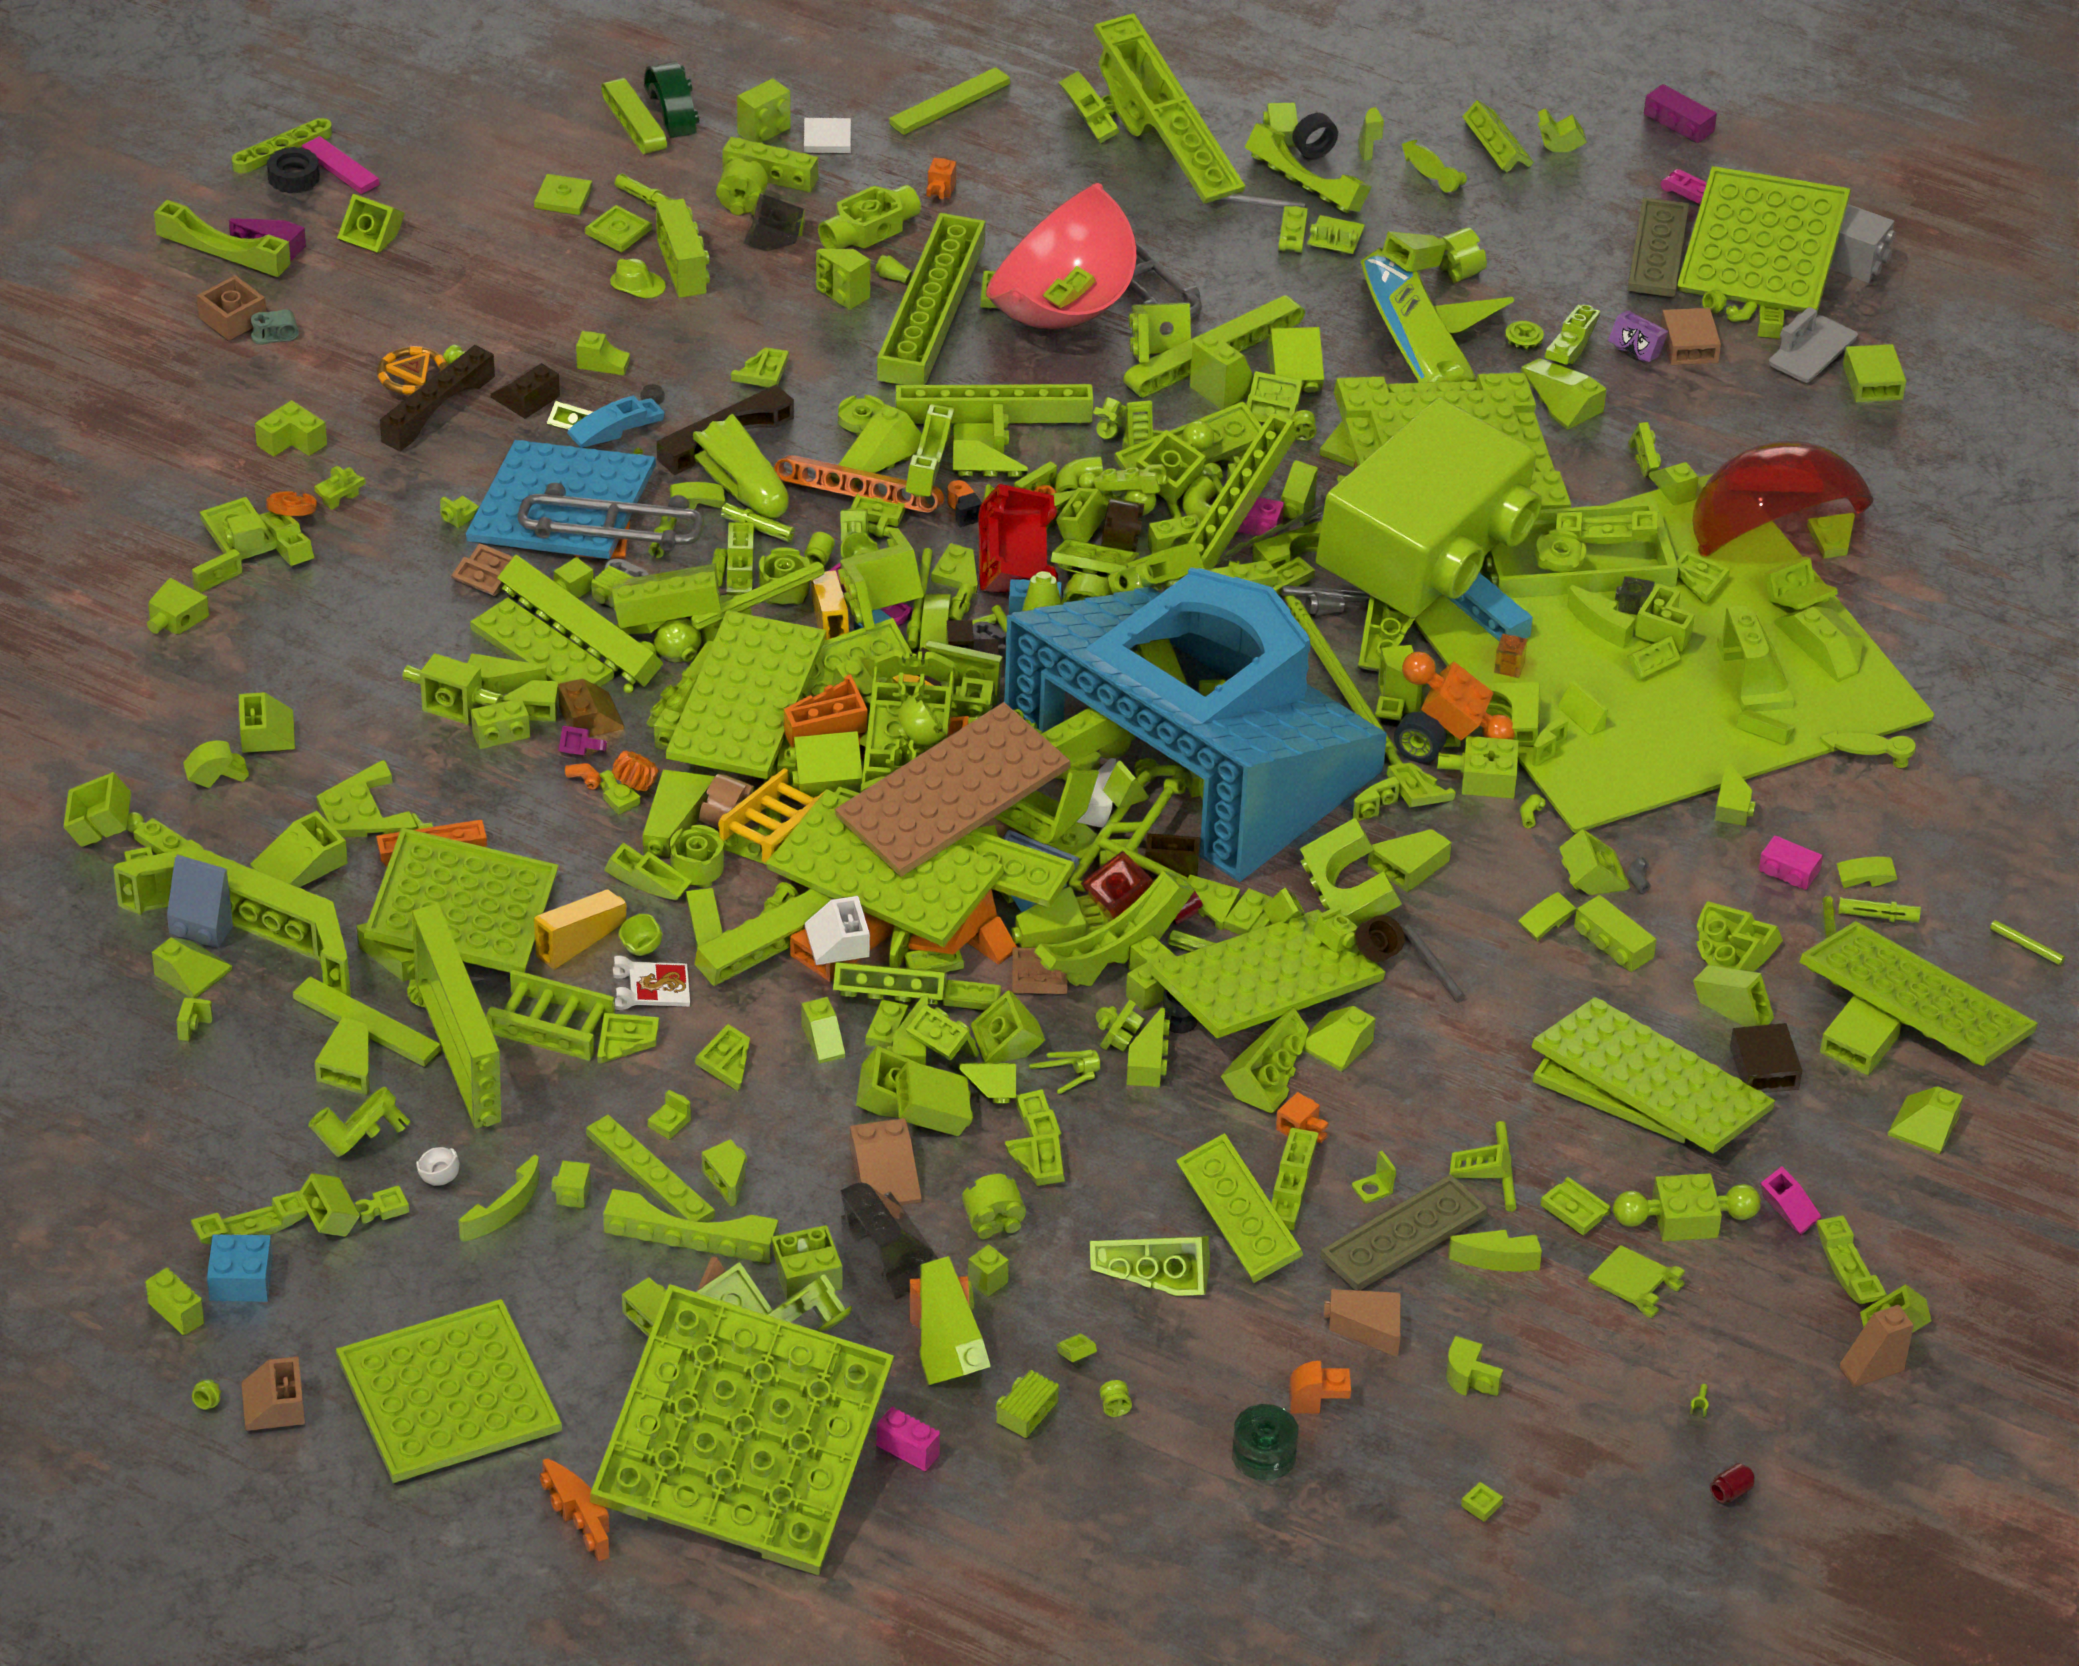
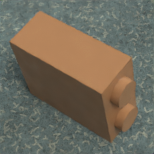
(1691, 336)

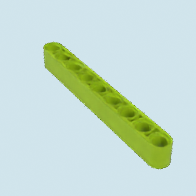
(1238, 333)

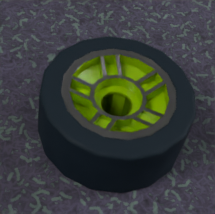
(1419, 737)

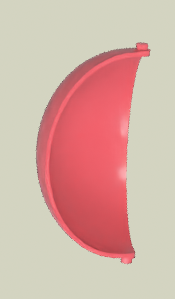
(1082, 233)

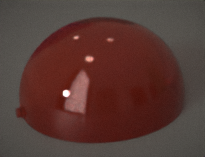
(1769, 485)

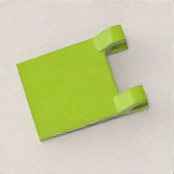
(1635, 1278)

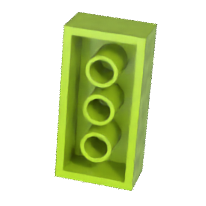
(682, 247)

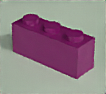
(1680, 113)

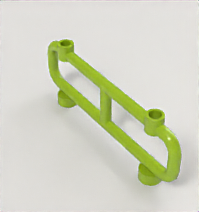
(1172, 786)

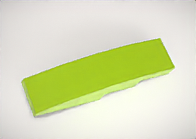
(740, 558)
(1294, 1175)

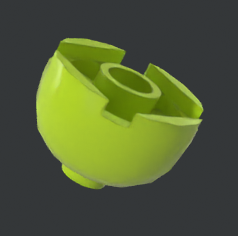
(919, 722)

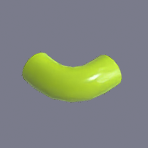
(1069, 475)
(1197, 497)

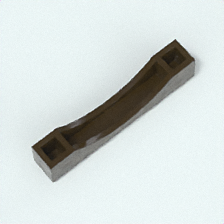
(761, 410)
(407, 419)

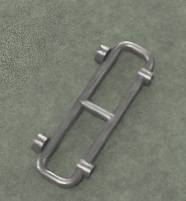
(1187, 295)
(555, 495)

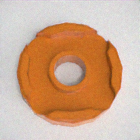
(291, 505)

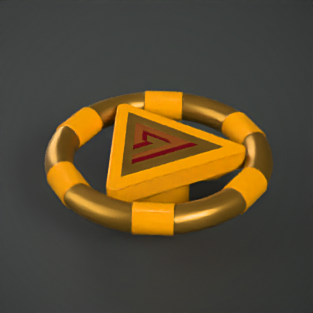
(411, 369)

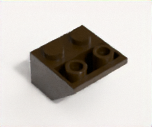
(1174, 852)

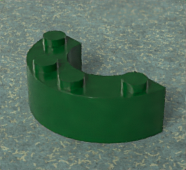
(673, 90)

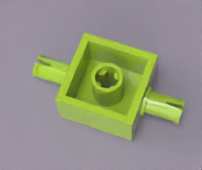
(450, 688)

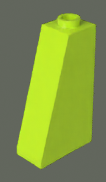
(673, 808)

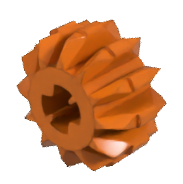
(635, 770)

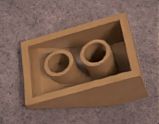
(886, 1159)

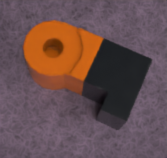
(964, 501)

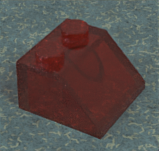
(1117, 885)

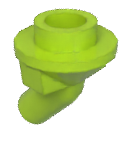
(1214, 473)

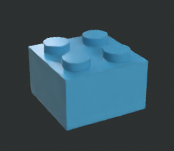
(240, 1268)

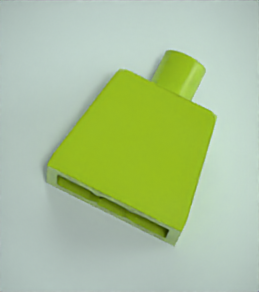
(176, 608)

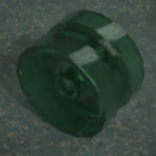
(1265, 1442)

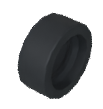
(1307, 127)

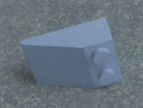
(199, 902)

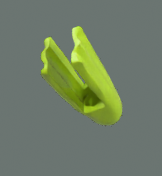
(741, 468)

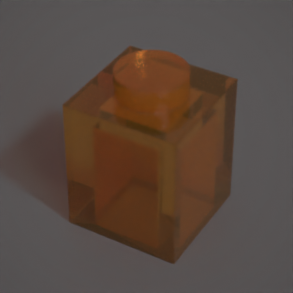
(1510, 655)

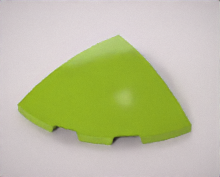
(1735, 938)

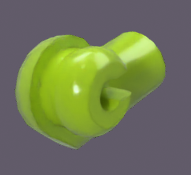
(1743, 314)

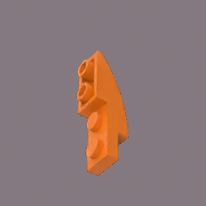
(572, 1499)

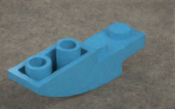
(611, 420)

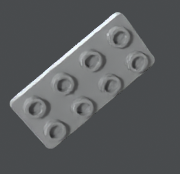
(1810, 345)

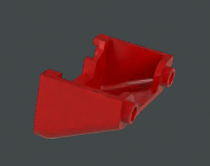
(1013, 536)

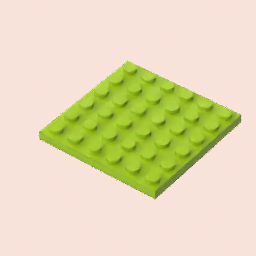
(1764, 239)
(481, 891)
(448, 1390)

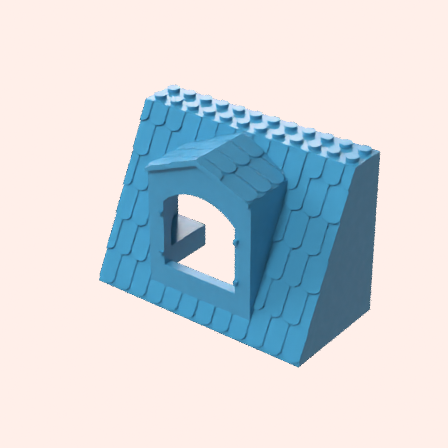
(1261, 741)

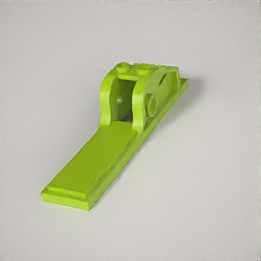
(1150, 96)

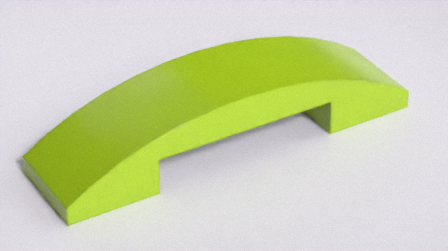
(1609, 530)
(934, 618)
(265, 1221)
(482, 1221)
(1846, 1261)

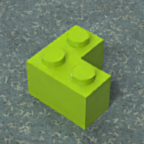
(291, 427)
(1662, 618)
(1141, 985)

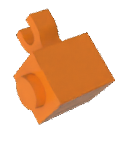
(941, 178)
(1301, 1114)

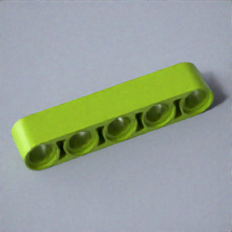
(633, 116)

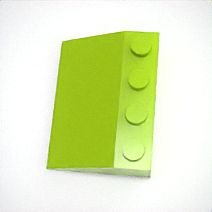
(666, 596)

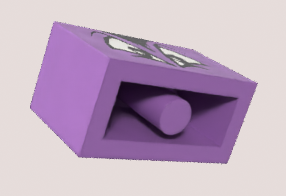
(1637, 336)

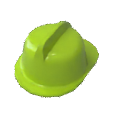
(634, 278)

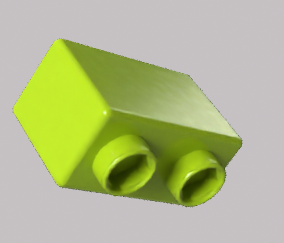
(1428, 509)

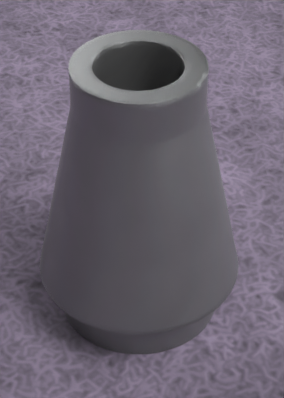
(1323, 604)

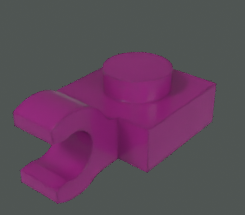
(577, 740)

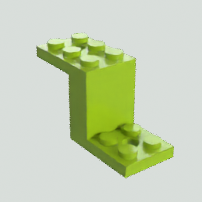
(880, 578)

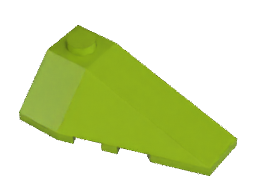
(1463, 315)
(1382, 629)
(1162, 1263)

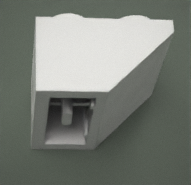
(838, 932)

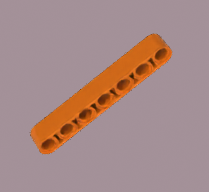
(847, 482)

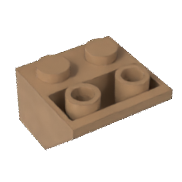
(273, 1395)

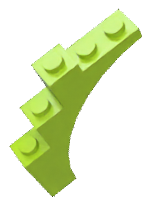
(1150, 914)

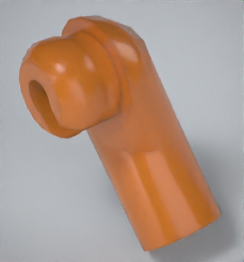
(585, 771)

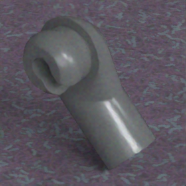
(1637, 872)

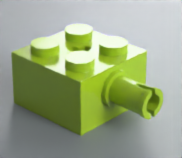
(1486, 766)

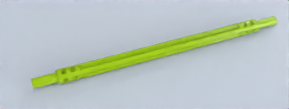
(1338, 672)

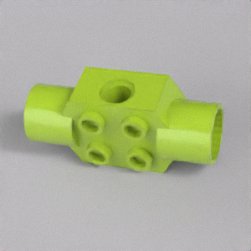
(869, 217)

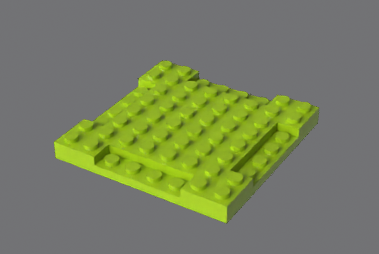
(1378, 410)
(742, 1428)

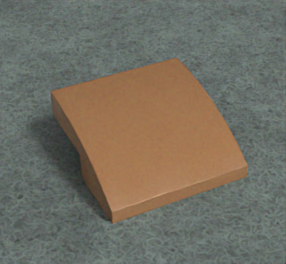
(482, 569)
(1033, 977)

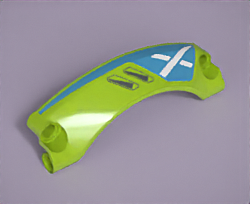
(1414, 322)

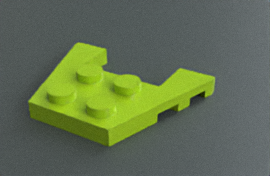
(353, 810)

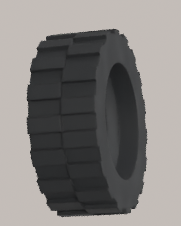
(293, 158)

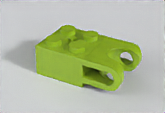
(1158, 569)

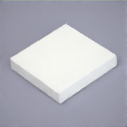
(827, 135)

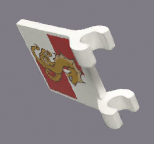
(651, 983)

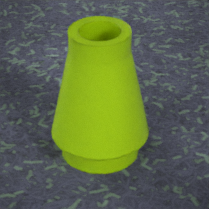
(892, 269)

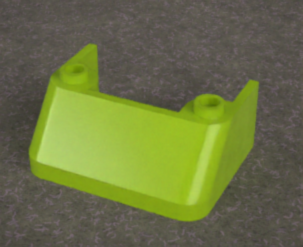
(1047, 818)

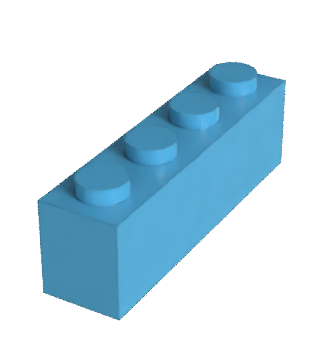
(1494, 610)

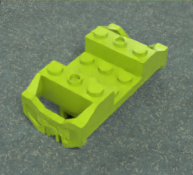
(884, 745)

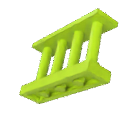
(546, 1034)

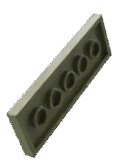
(1658, 247)
(1403, 1232)

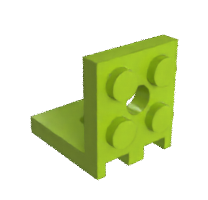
(1145, 326)

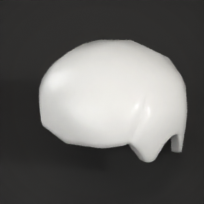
(438, 1166)

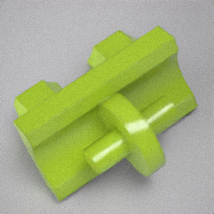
(1112, 415)
(340, 484)
(1109, 1019)

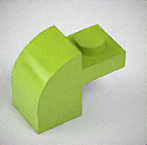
(1563, 135)
(211, 760)
(1467, 1371)

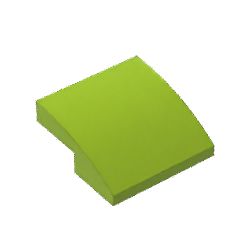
(1274, 395)

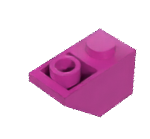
(1790, 1200)

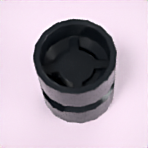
(1180, 1018)

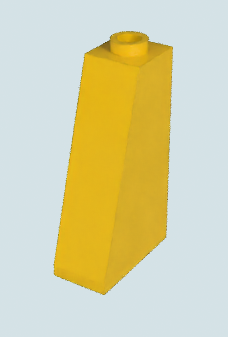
(829, 605)
(576, 926)

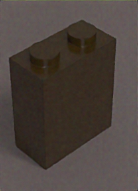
(1766, 1057)

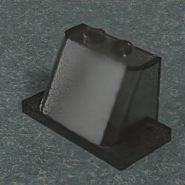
(898, 1239)

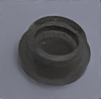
(653, 391)

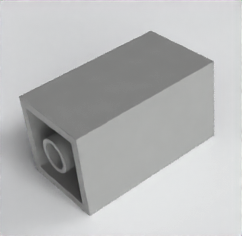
(1863, 244)

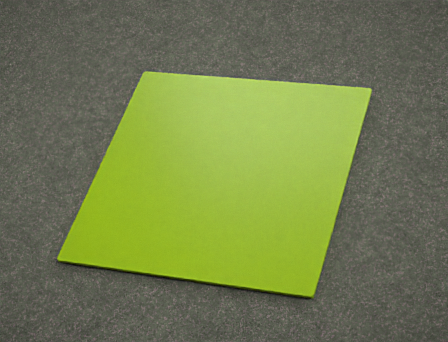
(1678, 725)

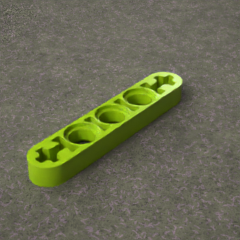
(249, 160)

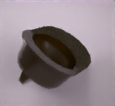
(1380, 938)

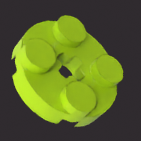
(852, 412)
(1550, 558)

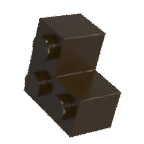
(960, 634)

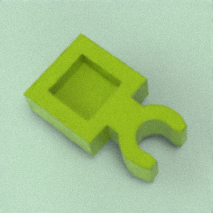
(386, 1203)

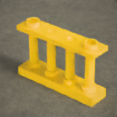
(764, 797)

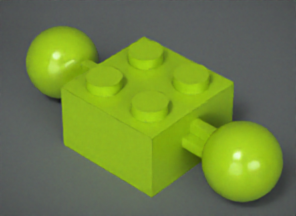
(1181, 461)
(1686, 1206)

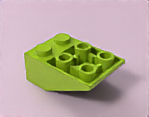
(303, 852)

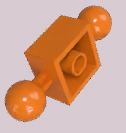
(1456, 698)

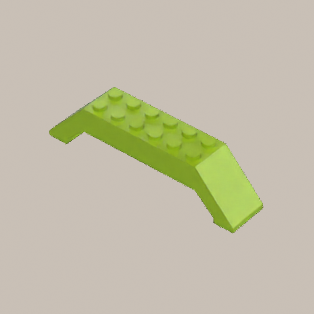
(257, 906)

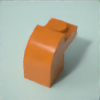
(1312, 1383)

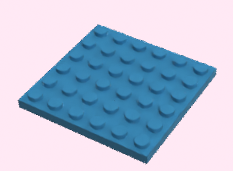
(582, 473)

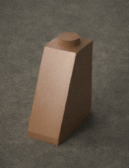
(1366, 1317)
(1879, 1348)

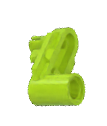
(343, 1136)

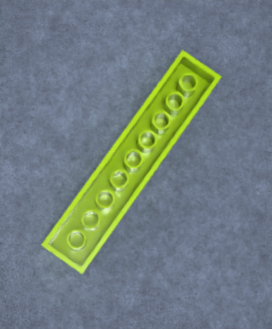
(931, 300)

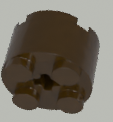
(1122, 524)

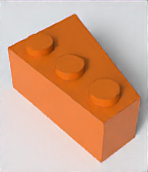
(830, 712)

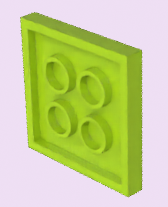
(1092, 557)

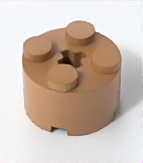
(723, 796)

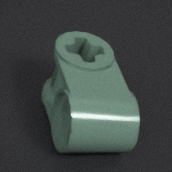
(275, 325)

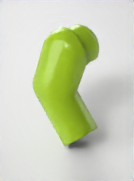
(1533, 803)

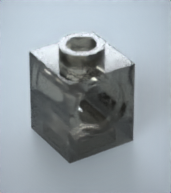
(1633, 594)

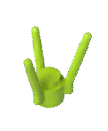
(1083, 1062)

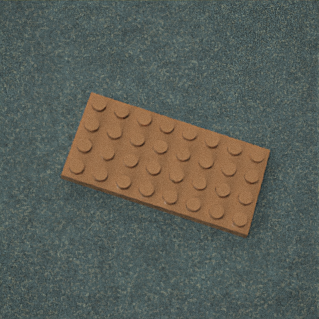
(952, 789)

